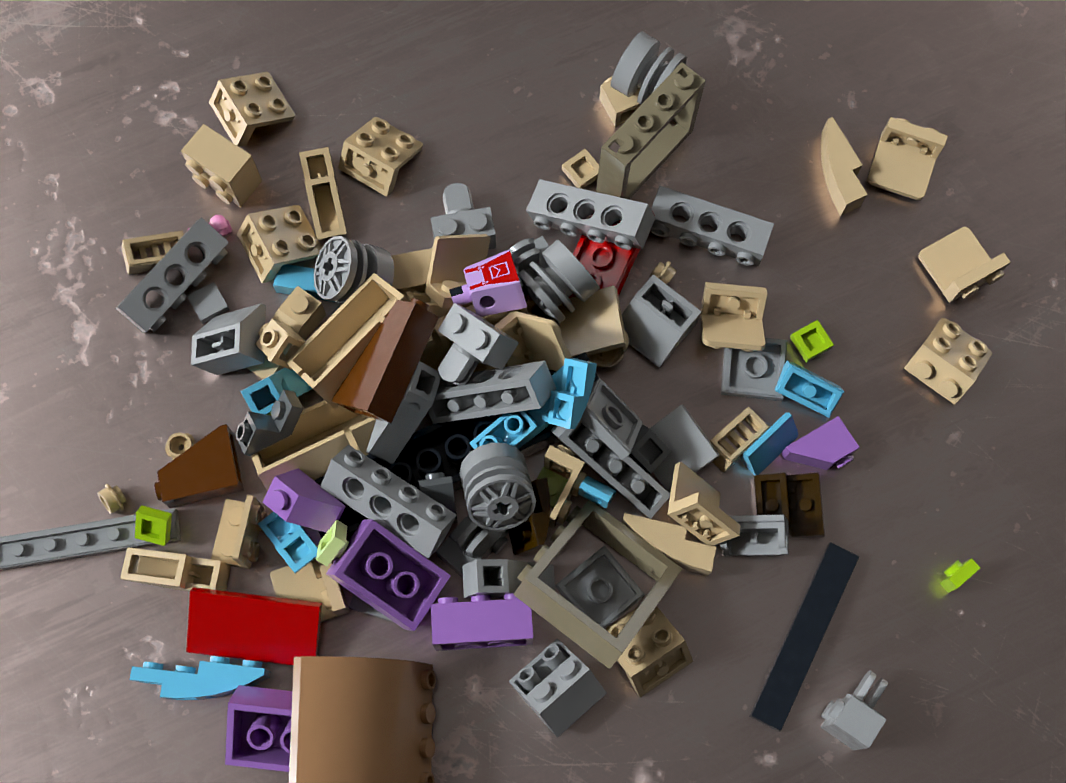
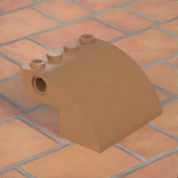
(361, 720)

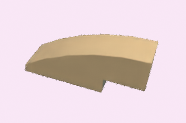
(841, 169)
(323, 193)
(671, 542)
(174, 570)

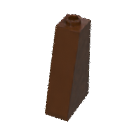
(388, 362)

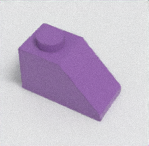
(823, 447)
(302, 501)

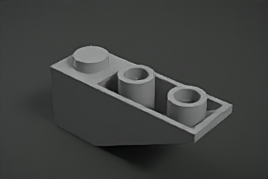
(390, 439)
(498, 577)

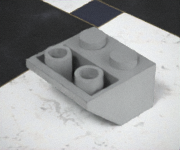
(658, 320)
(229, 341)
(558, 687)

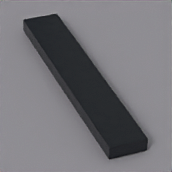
(804, 637)

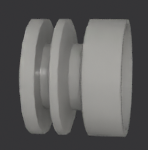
(643, 68)
(346, 265)
(558, 281)
(497, 486)

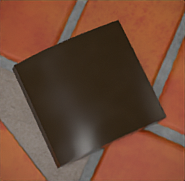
(796, 498)
(534, 530)

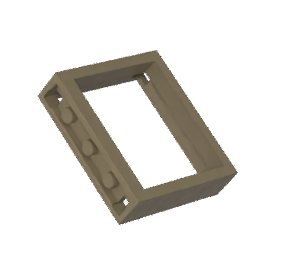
(647, 135)
(569, 618)

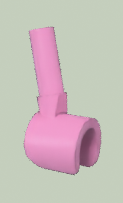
(220, 224)

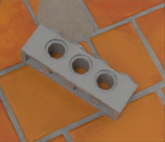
(552, 197)
(724, 221)
(201, 236)
(493, 393)
(623, 474)
(388, 500)

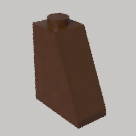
(202, 471)

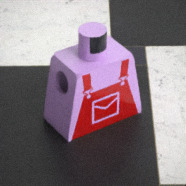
(491, 286)

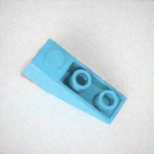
(265, 392)

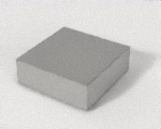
(208, 302)

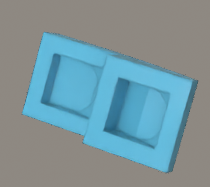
(570, 403)
(596, 492)
(290, 541)

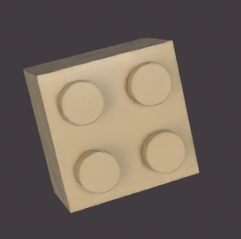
(221, 166)

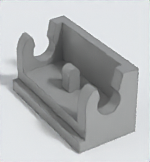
(759, 536)

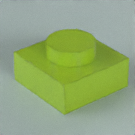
(811, 341)
(153, 525)
(958, 574)

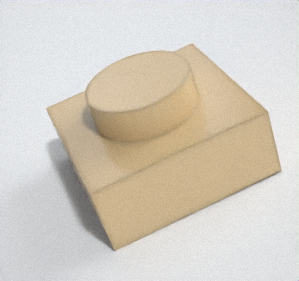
(581, 169)

